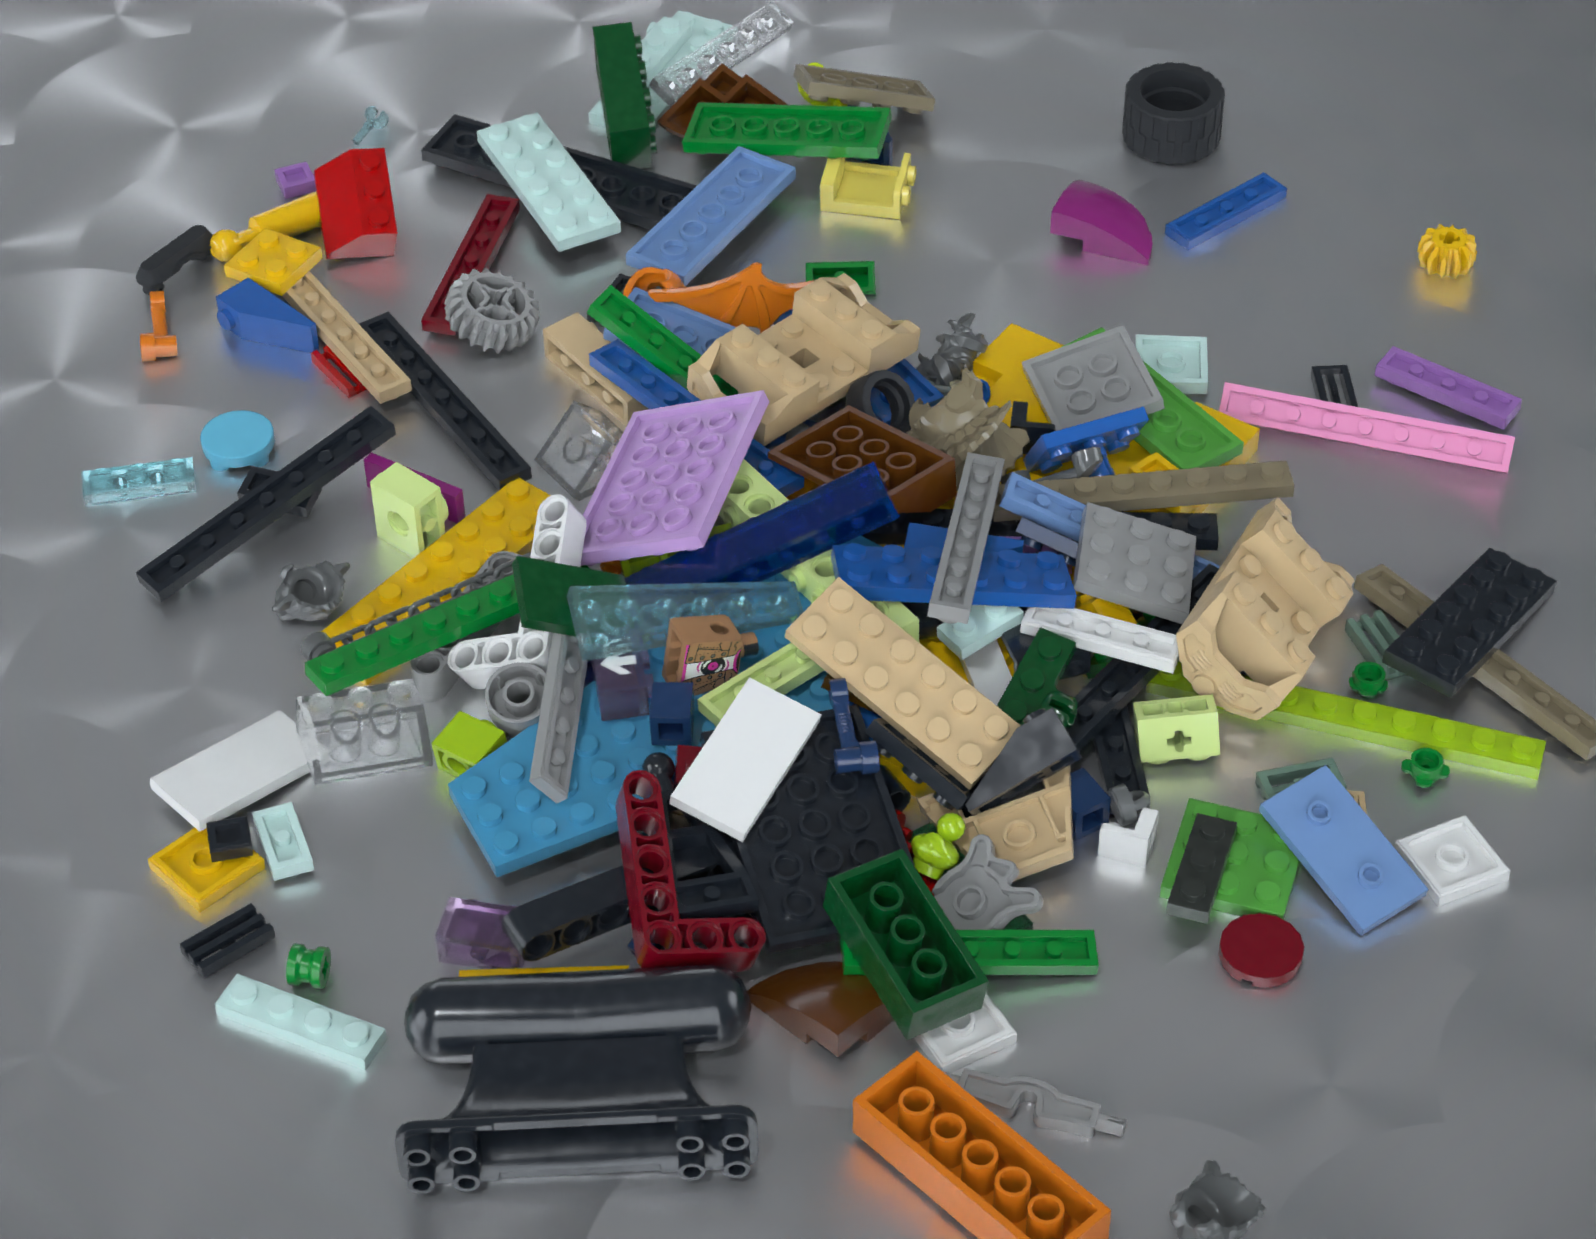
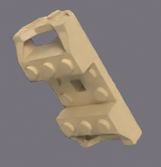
(807, 356)
(1261, 616)

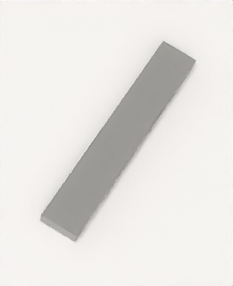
(559, 718)

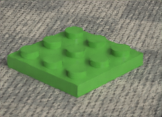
(1258, 869)

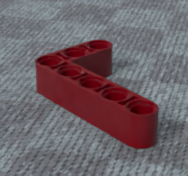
(659, 891)

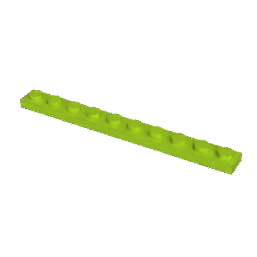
(1388, 727)

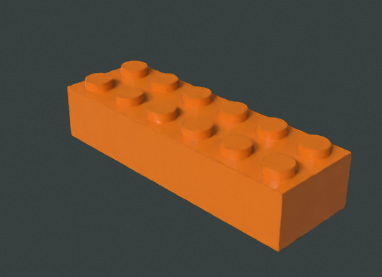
(972, 1159)

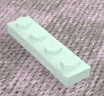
(301, 1021)

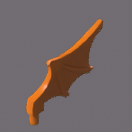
(738, 299)

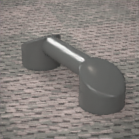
(1084, 463)

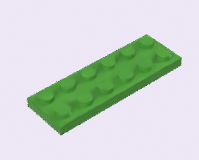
(1183, 429)

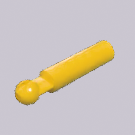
(288, 219)

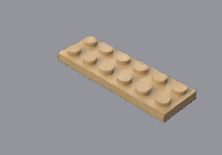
(903, 682)

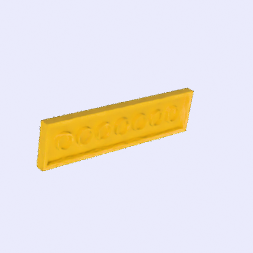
(497, 525)

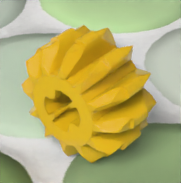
(1447, 251)

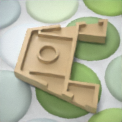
(1027, 831)

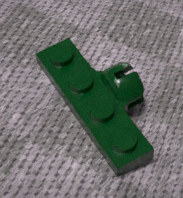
(1037, 677)

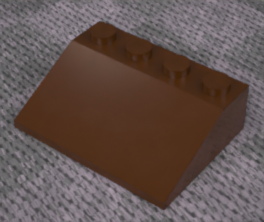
(913, 471)

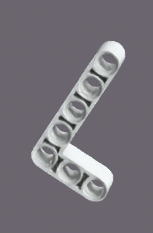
(556, 539)

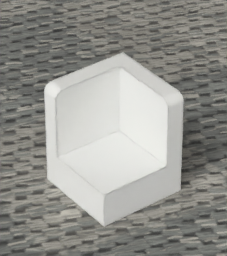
(1128, 842)

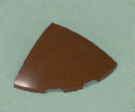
(719, 87)
(822, 1005)

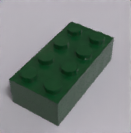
(624, 95)
(905, 944)

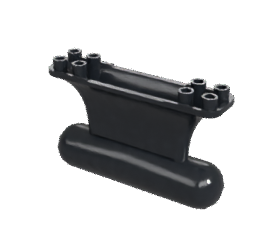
(577, 1076)

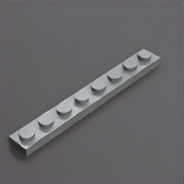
(966, 539)

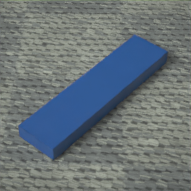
(1225, 211)

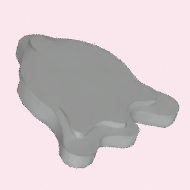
(980, 890)

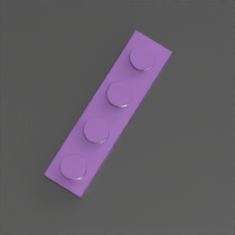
(1448, 387)

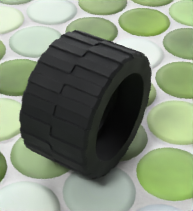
(1173, 113)

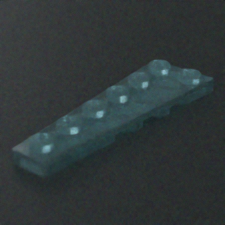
(637, 617)

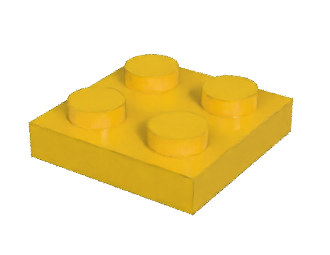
(273, 261)

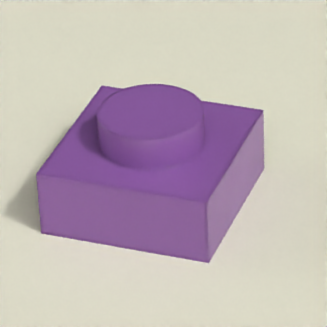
(295, 180)

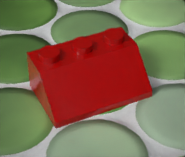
(356, 205)

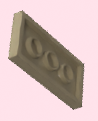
(862, 87)

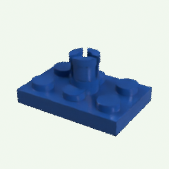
(1107, 433)

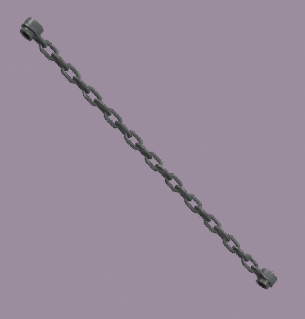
(320, 643)

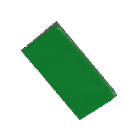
(861, 271)

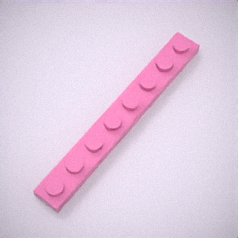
(1368, 428)

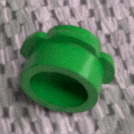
(1368, 679)

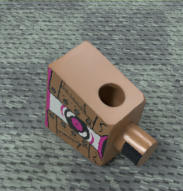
(705, 651)

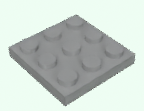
(1092, 380)
(1135, 563)

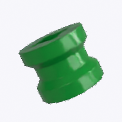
(308, 966)

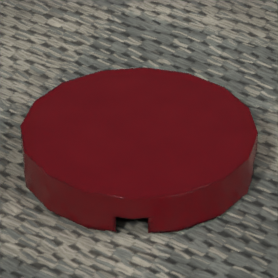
(1261, 950)

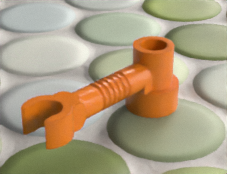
(159, 342)

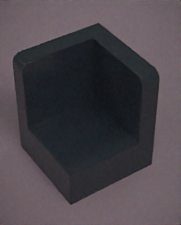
(1033, 429)

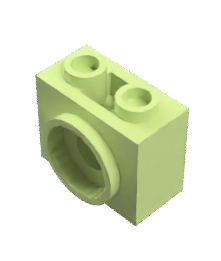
(407, 509)

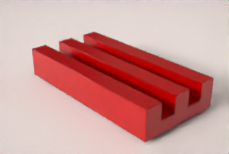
(334, 375)

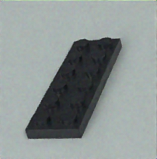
(1469, 622)

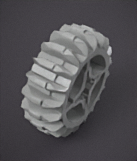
(492, 310)

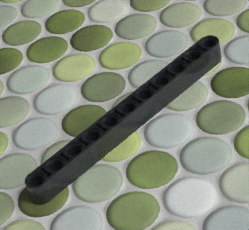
(602, 901)

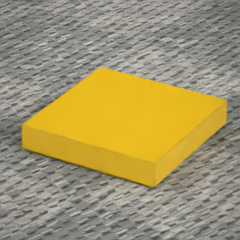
(193, 875)

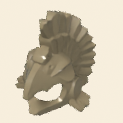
(966, 425)

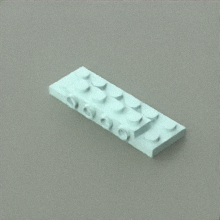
(664, 46)

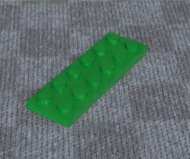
(788, 130)

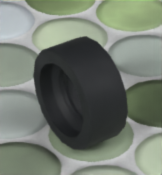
(895, 390)

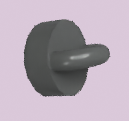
(1126, 803)

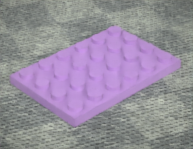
(669, 477)

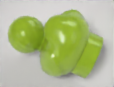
(935, 851)

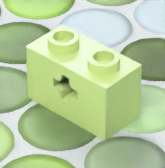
(1159, 719)

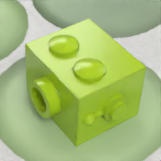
(465, 743)

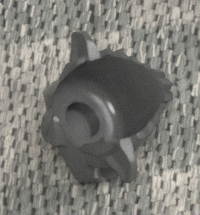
(955, 352)
(310, 591)
(1215, 1207)

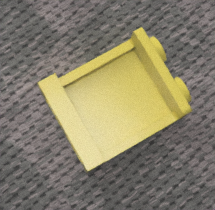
(867, 187)

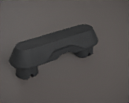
(169, 260)

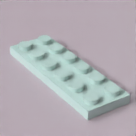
(548, 182)

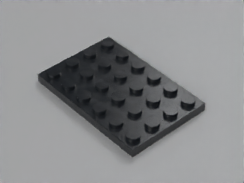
(814, 831)

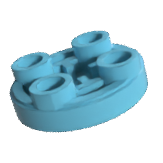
(237, 440)

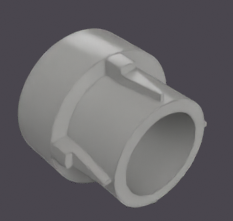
(508, 689)

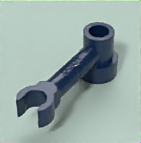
(853, 754)

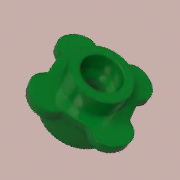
(1425, 767)

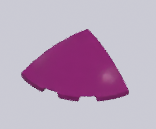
(1103, 222)

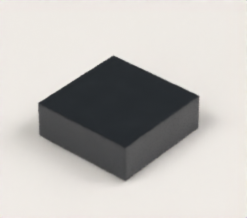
(229, 839)

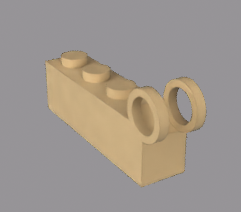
(568, 347)

